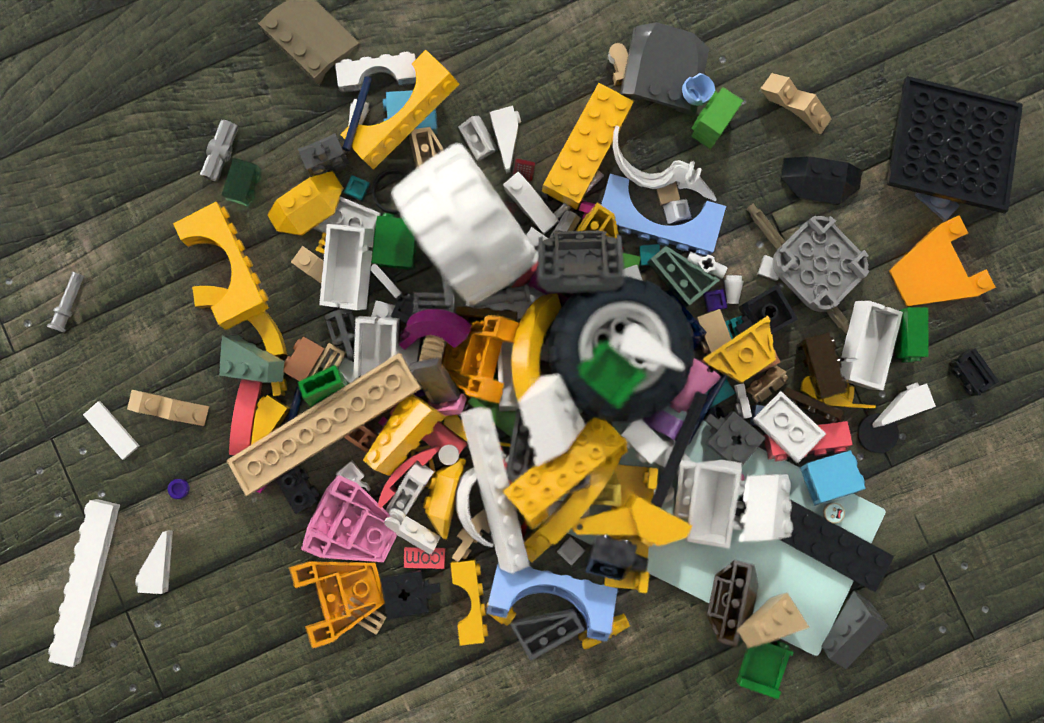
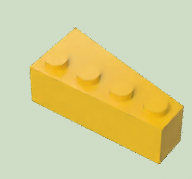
(402, 433)

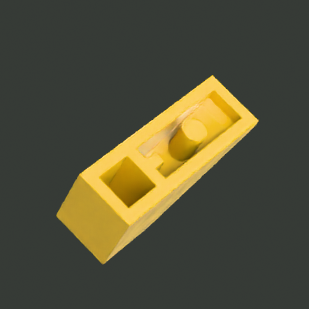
(268, 417)

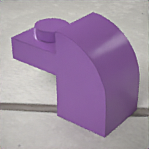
(664, 424)

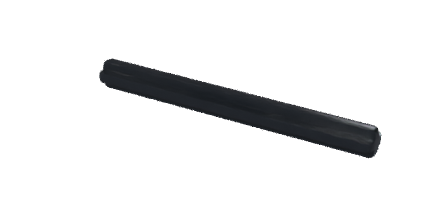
(678, 449)

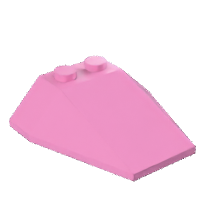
(348, 525)

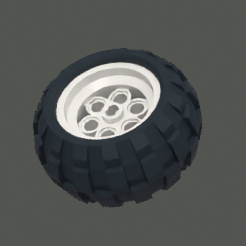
(596, 313)

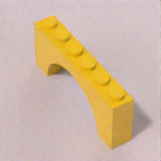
(432, 86)
(244, 295)

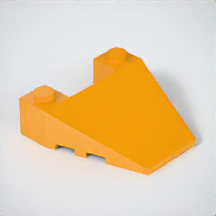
(934, 272)
(476, 358)
(335, 586)

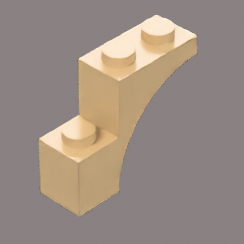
(803, 104)
(167, 408)

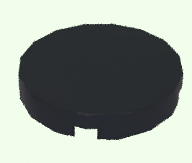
(879, 438)

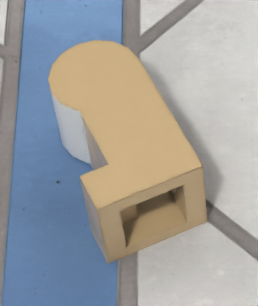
(618, 57)

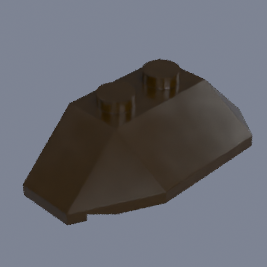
(732, 601)

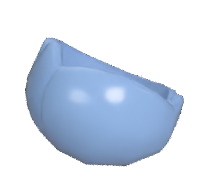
(698, 89)

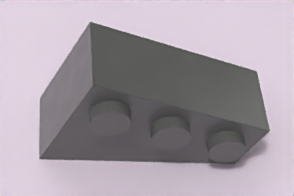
(853, 630)
(546, 631)

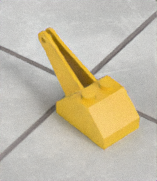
(638, 519)

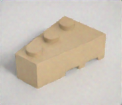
(424, 145)
(772, 621)

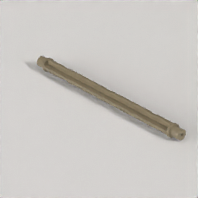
(777, 240)

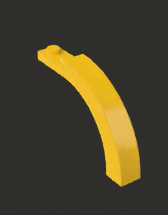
(210, 295)
(529, 341)
(568, 512)

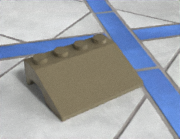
(308, 36)

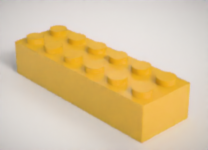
(587, 146)

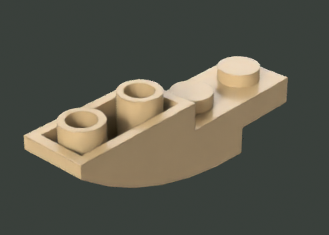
(479, 522)

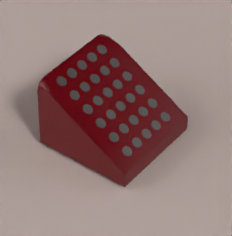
(525, 168)

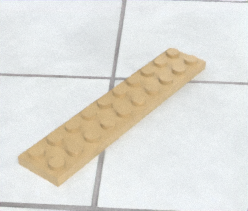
(323, 424)

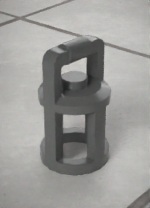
(346, 338)

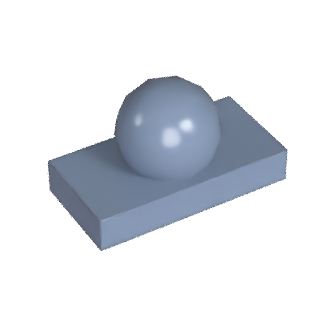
(941, 207)

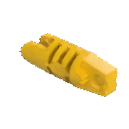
(618, 625)

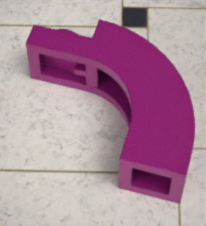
(437, 323)

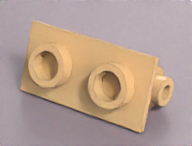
(773, 378)

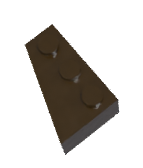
(823, 366)

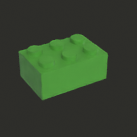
(715, 117)

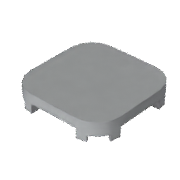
(820, 264)

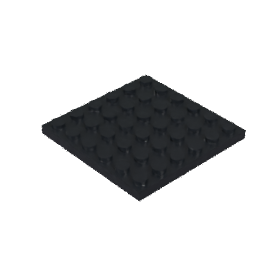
(955, 144)

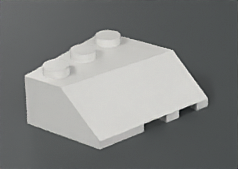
(550, 417)
(767, 508)

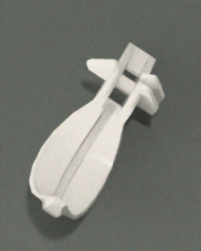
(678, 171)
(461, 503)

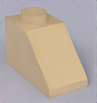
(309, 263)

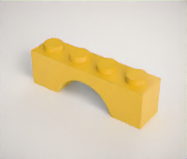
(471, 628)

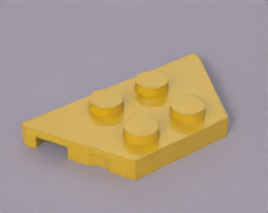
(745, 353)

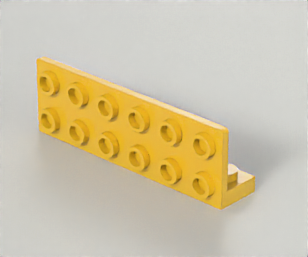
(552, 479)
(640, 483)

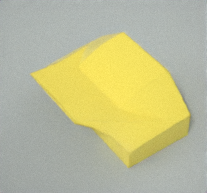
(610, 494)

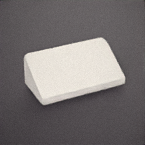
(477, 137)

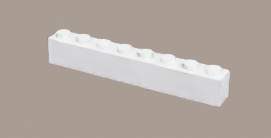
(492, 483)
(83, 582)

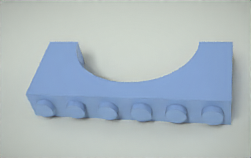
(695, 235)
(592, 600)

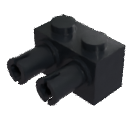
(298, 489)

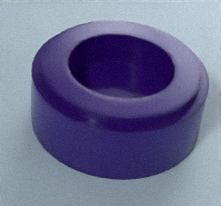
(178, 488)

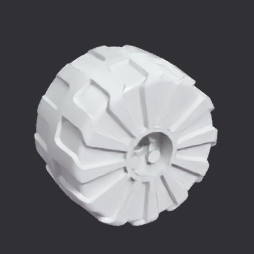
(464, 224)

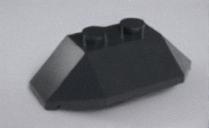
(821, 179)

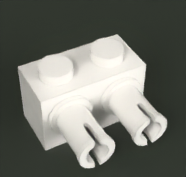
(643, 441)

